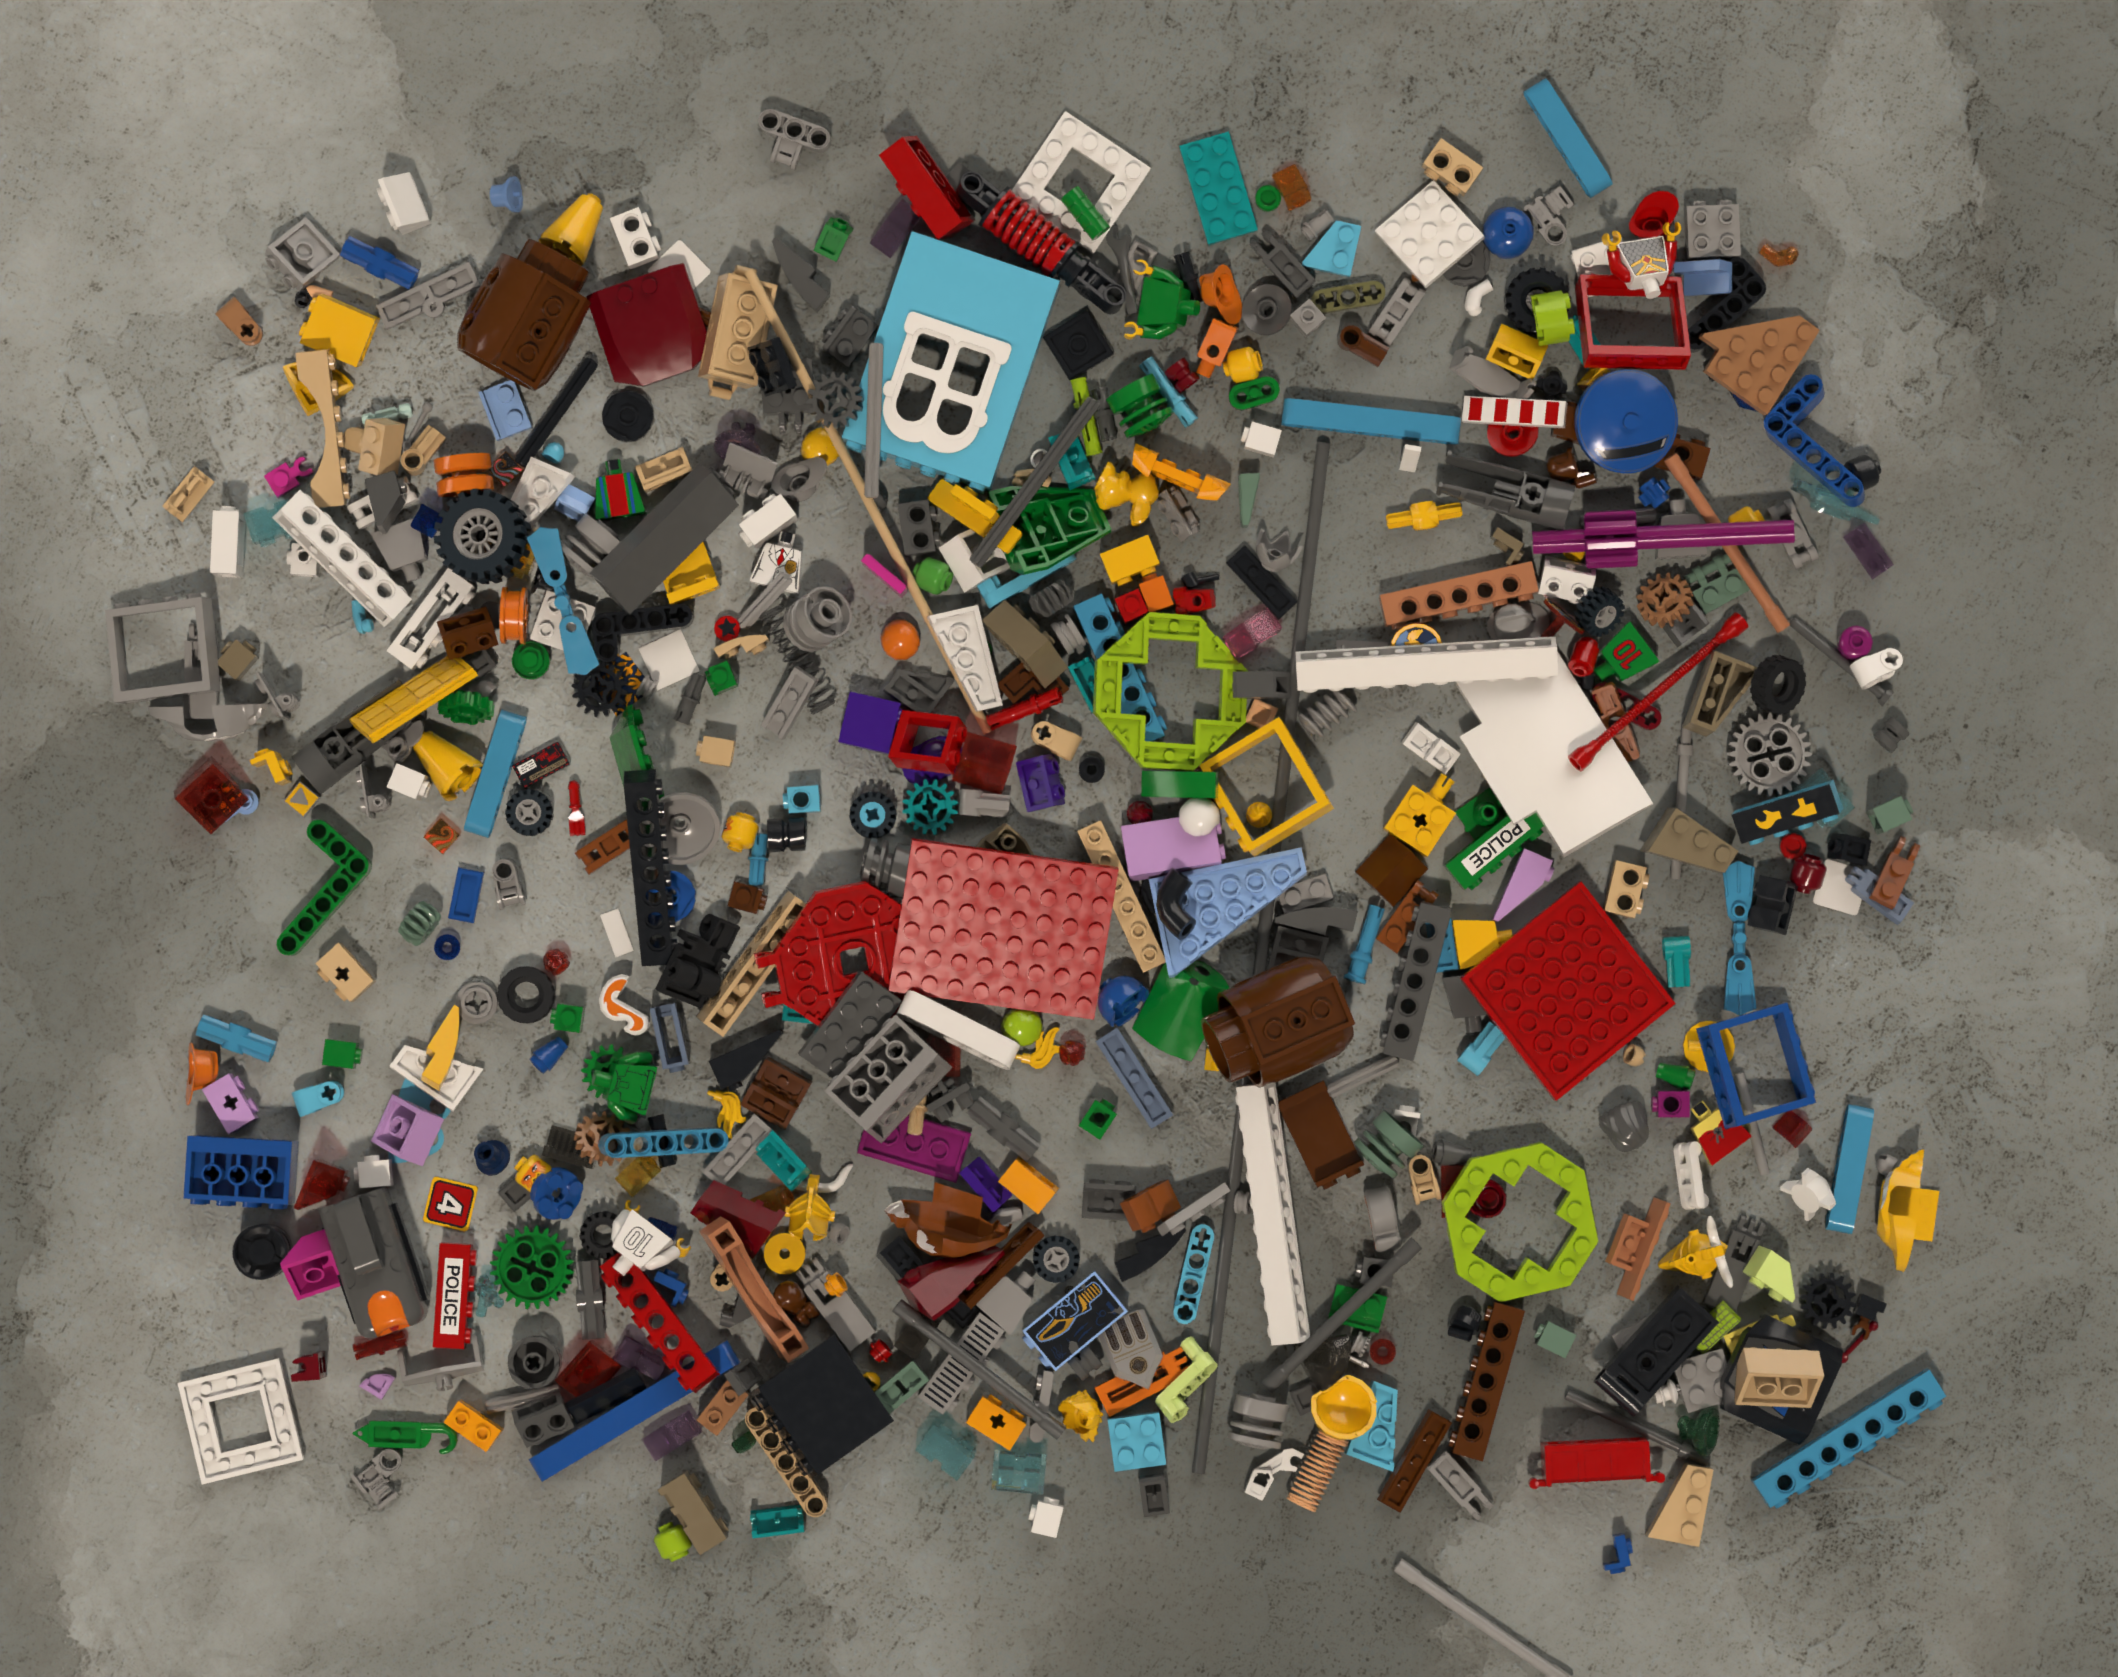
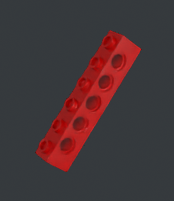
(703, 1368)

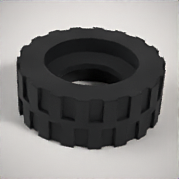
(1792, 688)
(512, 980)

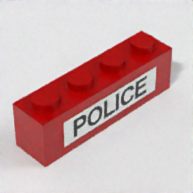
(453, 1295)

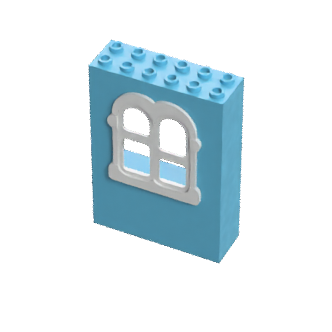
(970, 305)

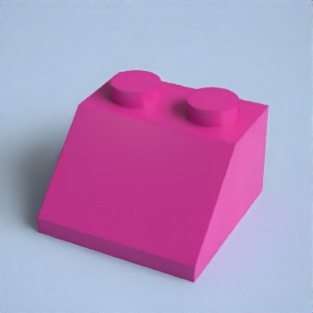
(311, 1266)

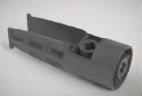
(1550, 502)
(323, 765)

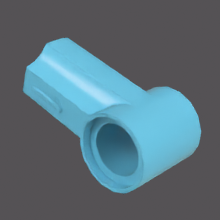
(1478, 1054)

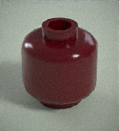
(1808, 873)

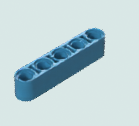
(1567, 138)
(495, 773)
(675, 1142)
(1850, 1168)

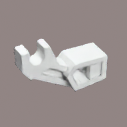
(1278, 1462)

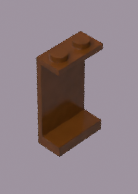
(1320, 1135)

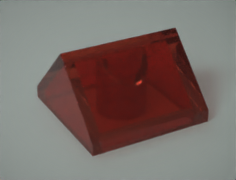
(588, 1369)

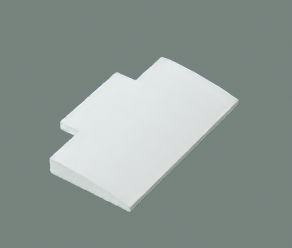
(1524, 757)

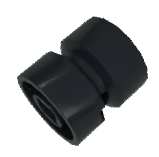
(787, 834)

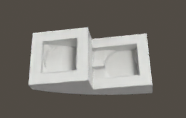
(1430, 748)

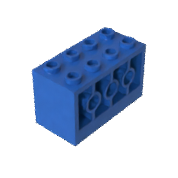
(229, 1157)

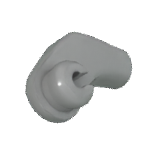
(1006, 1215)

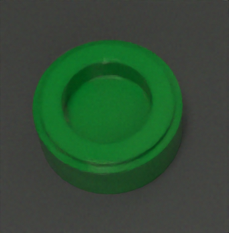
(1268, 198)

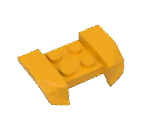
(1208, 489)

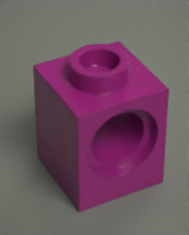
(1682, 1099)

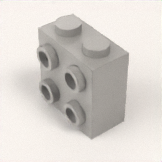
(1712, 231)

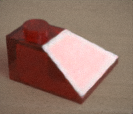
(321, 1183)

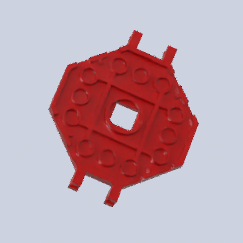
(810, 950)

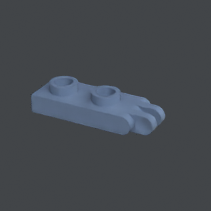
(1862, 888)

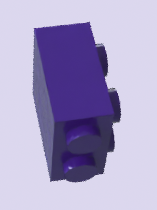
(869, 722)

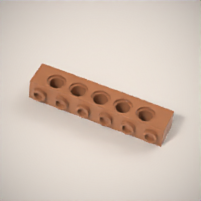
(1521, 573)

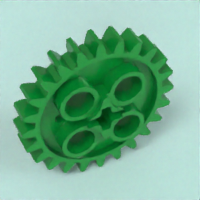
(541, 1244)

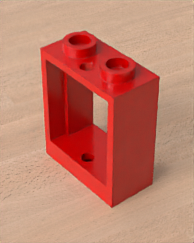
(905, 736)

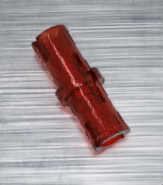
(379, 1345)

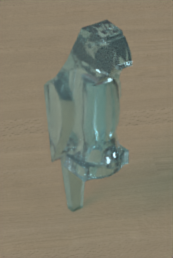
(1826, 502)

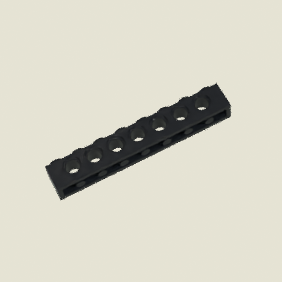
(646, 785)

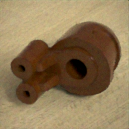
(1565, 468)
(794, 1301)

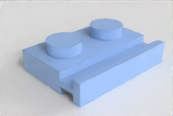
(505, 410)

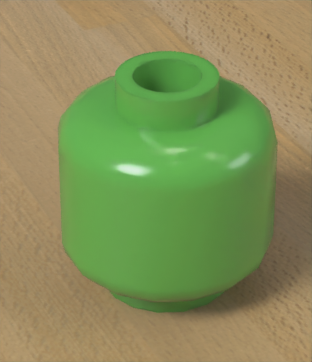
(933, 575)

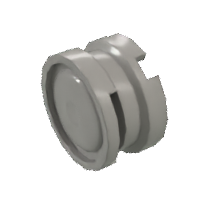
(1068, 634)

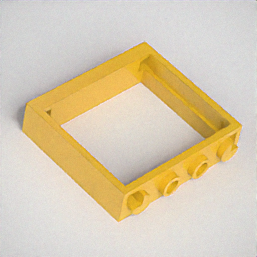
(1293, 824)

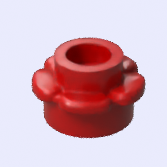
(880, 1351)

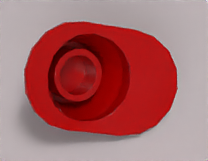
(1653, 214)

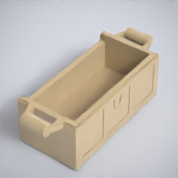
(733, 326)

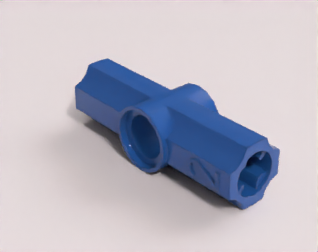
(379, 263)

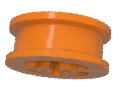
(514, 615)

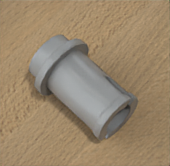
(1317, 225)

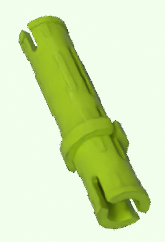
(1089, 433)

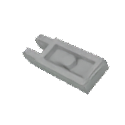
(1044, 1384)
(1458, 1483)

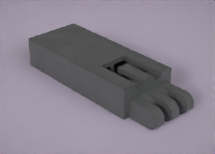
(1718, 1288)

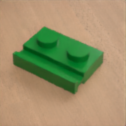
(1367, 1316)

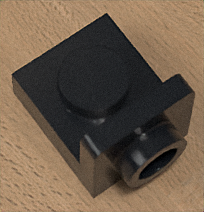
(1849, 848)

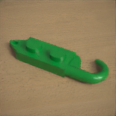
(404, 1434)

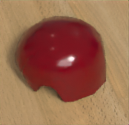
(1490, 1200)

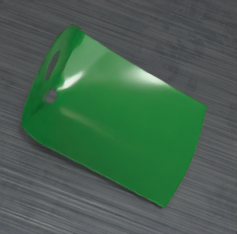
(1175, 1010)

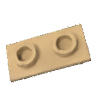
(188, 494)

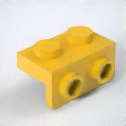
(278, 766)

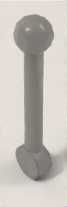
(427, 407)

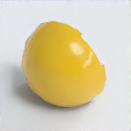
(1344, 1409)

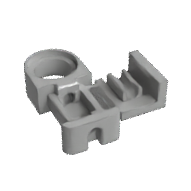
(1547, 210)
(373, 1478)

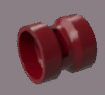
(1182, 375)

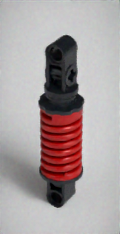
(1037, 242)

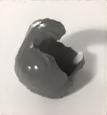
(1626, 1126)

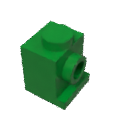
(721, 678)
(1093, 1127)

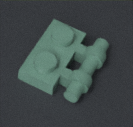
(1720, 590)

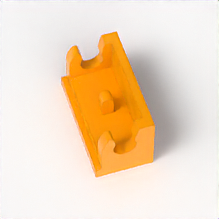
(1028, 1184)

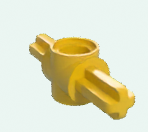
(1424, 515)

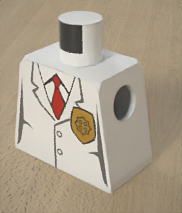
(779, 559)

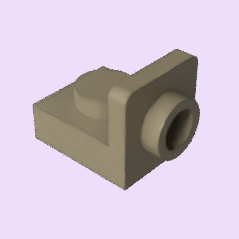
(1506, 542)

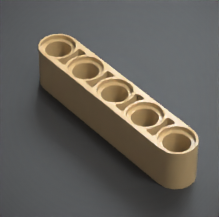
(787, 1474)

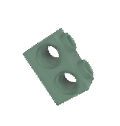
(1890, 814)
(901, 1386)

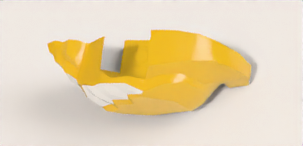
(1906, 1209)

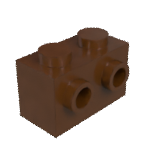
(467, 633)

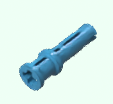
(1362, 955)

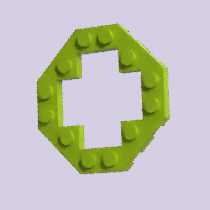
(1130, 728)
(1574, 1209)

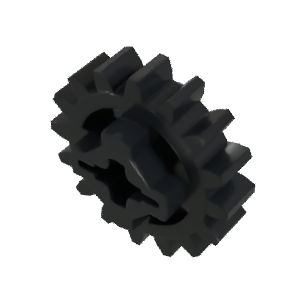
(612, 686)
(1826, 1313)

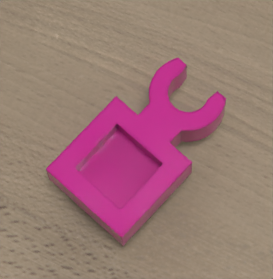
(284, 479)

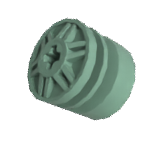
(1388, 1144)

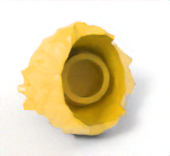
(1081, 1414)

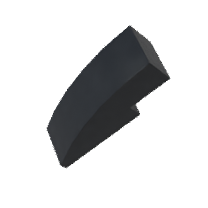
(1150, 1252)

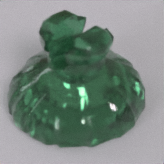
(1702, 1430)

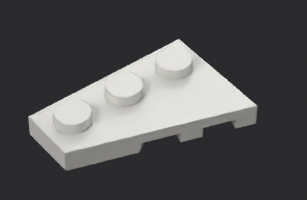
(461, 1077)

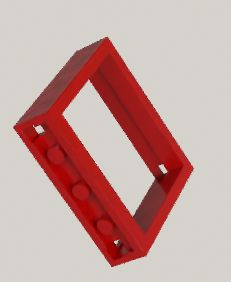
(1632, 356)

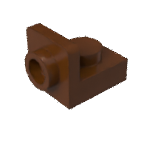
(747, 898)

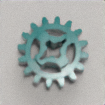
(917, 809)

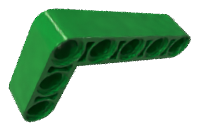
(328, 890)

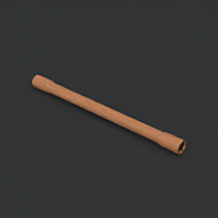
(1771, 610)

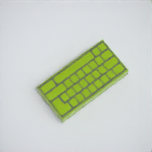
(1727, 1320)

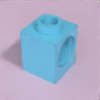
(813, 804)

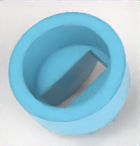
(553, 452)

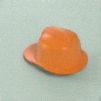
(1221, 293)
(202, 1070)

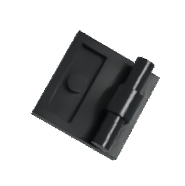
(772, 366)

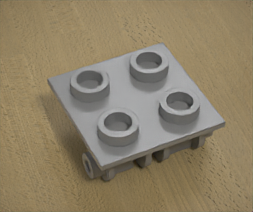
(749, 470)
(280, 705)
(370, 803)

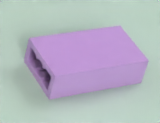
(1163, 844)

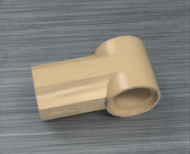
(423, 448)

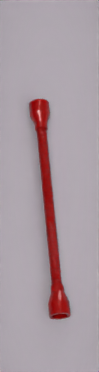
(1584, 755)

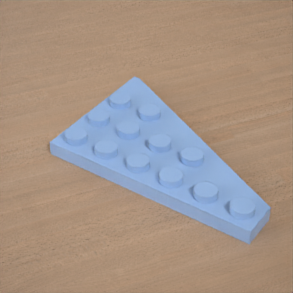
(1225, 899)

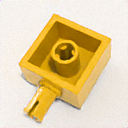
(1435, 814)

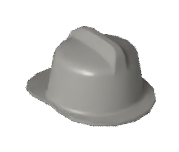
(800, 479)
(1517, 621)

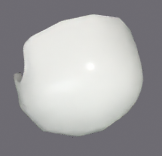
(1199, 816)

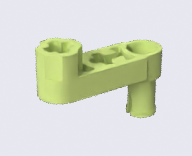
(1172, 1398)

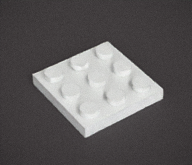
(1429, 234)

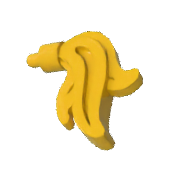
(1044, 1050)
(730, 1110)

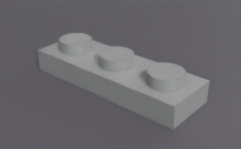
(738, 1150)
(1194, 1210)

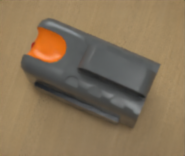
(375, 1263)

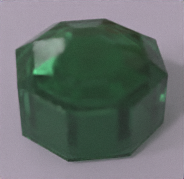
(744, 1442)

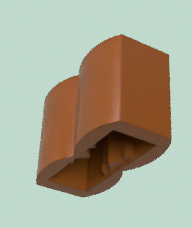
(1150, 1206)

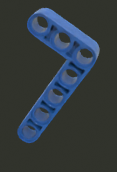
(1808, 446)

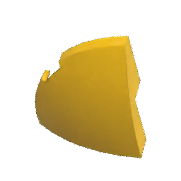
(303, 394)

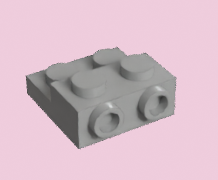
(301, 255)

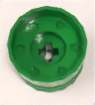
(1139, 405)

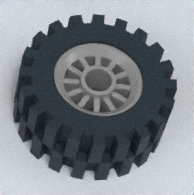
(509, 544)

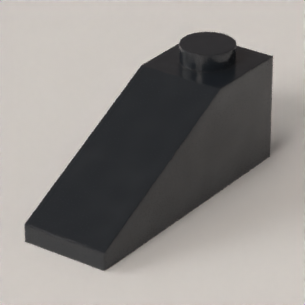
(739, 1063)

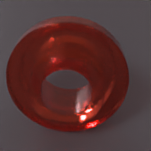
(1382, 1359)

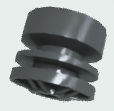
(885, 866)

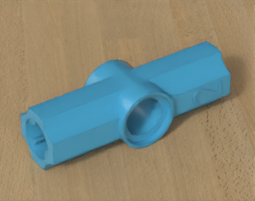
(236, 1038)

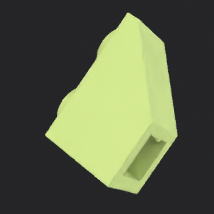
(1771, 1272)

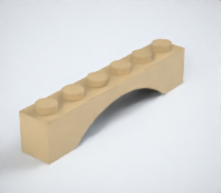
(315, 373)

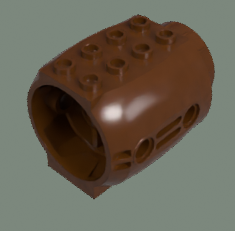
(525, 315)
(1279, 1023)

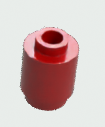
(1584, 656)

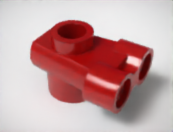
(1188, 600)

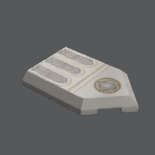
(1132, 1348)

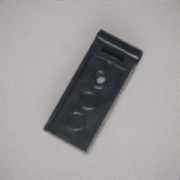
(1666, 1340)

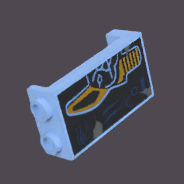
(1073, 1321)

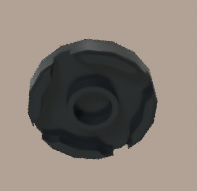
(627, 416)

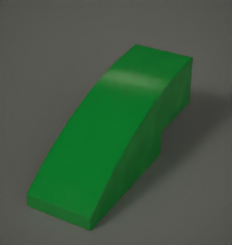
(1179, 784)

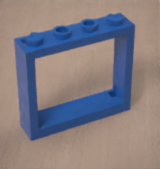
(1721, 1073)

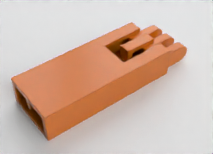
(1120, 1394)

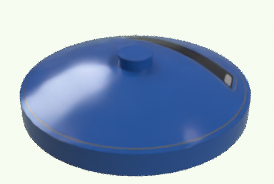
(1626, 421)

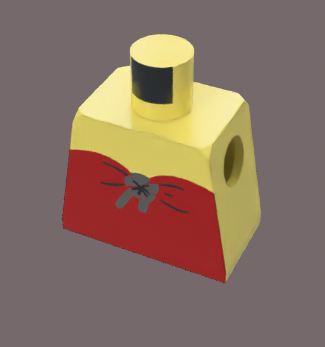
(1712, 1136)

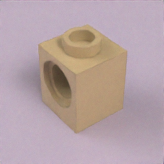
(716, 751)

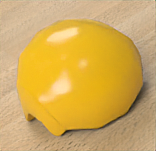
(818, 444)

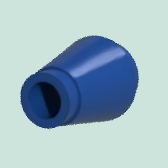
(548, 1055)

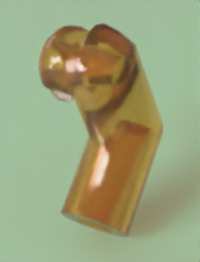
(1781, 257)

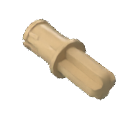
(916, 1118)

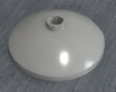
(695, 834)

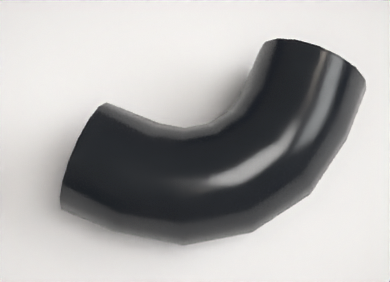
(1170, 904)

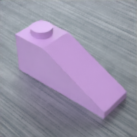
(1526, 878)

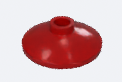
(1502, 443)

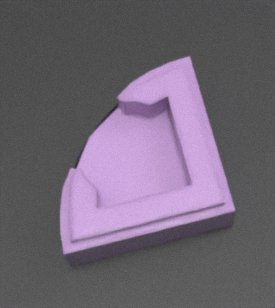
(378, 1384)

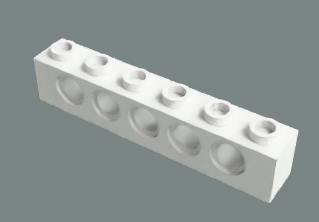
(329, 557)

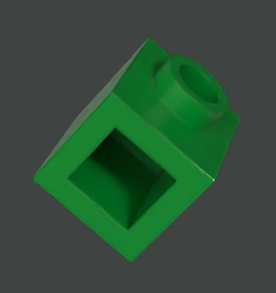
(568, 1018)

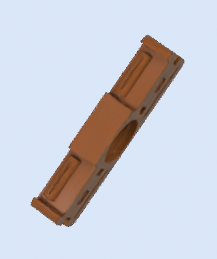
(1611, 706)

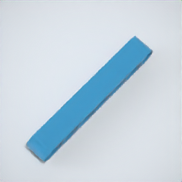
(1371, 421)

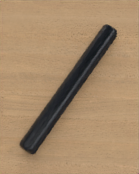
(556, 411)

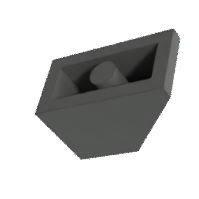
(386, 498)

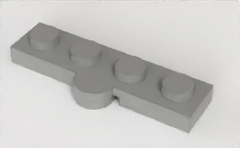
(428, 297)

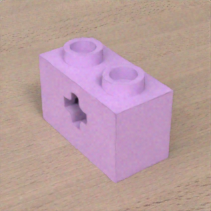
(231, 1118)

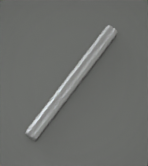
(873, 427)

